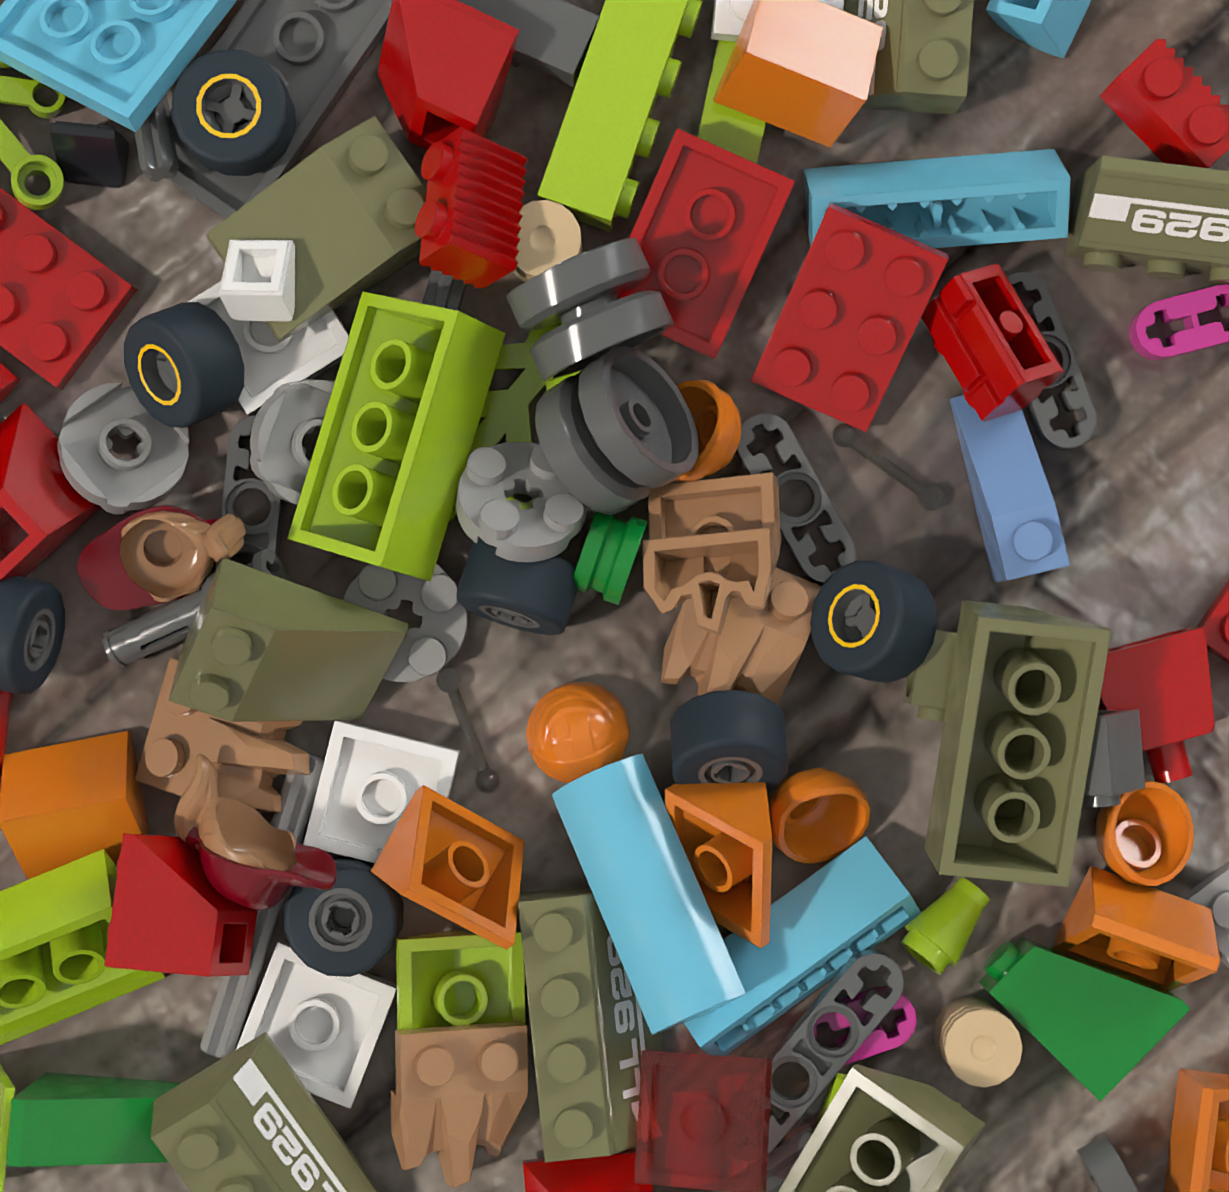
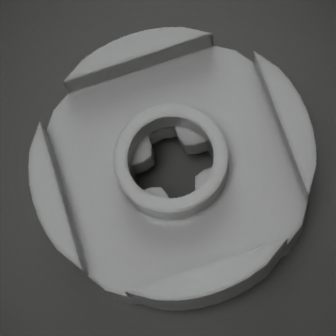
(279, 431)
(115, 482)
(517, 532)
(443, 618)

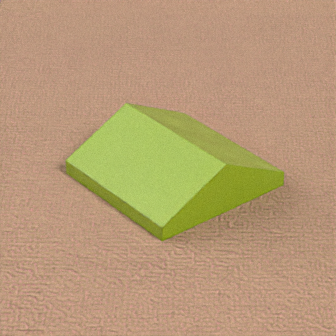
(458, 980)

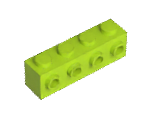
(613, 107)

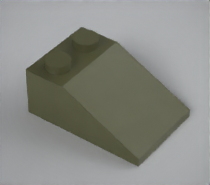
(348, 216)
(281, 651)

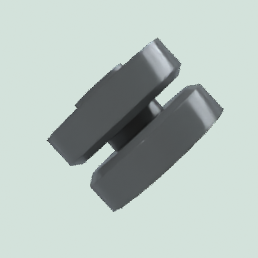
(585, 299)
(616, 430)

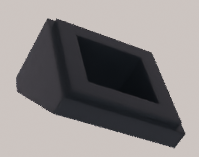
(90, 154)

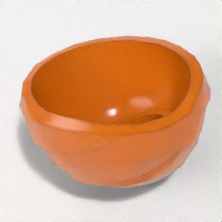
(716, 424)
(577, 730)
(817, 815)
(1146, 835)

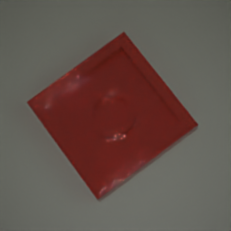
(703, 1121)

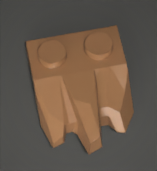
(712, 544)
(755, 645)
(242, 752)
(457, 1093)

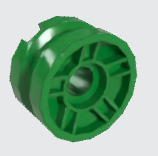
(608, 555)

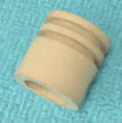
(546, 236)
(977, 1041)

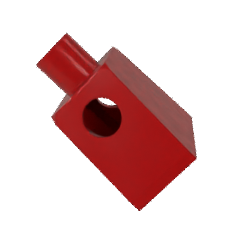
(1170, 687)

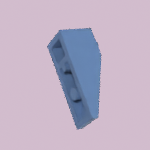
(1009, 494)

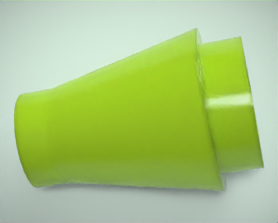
(945, 926)

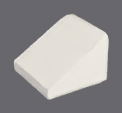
(259, 280)

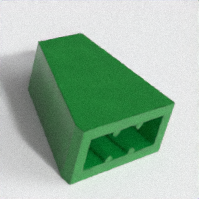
(1081, 1011)
(84, 1121)

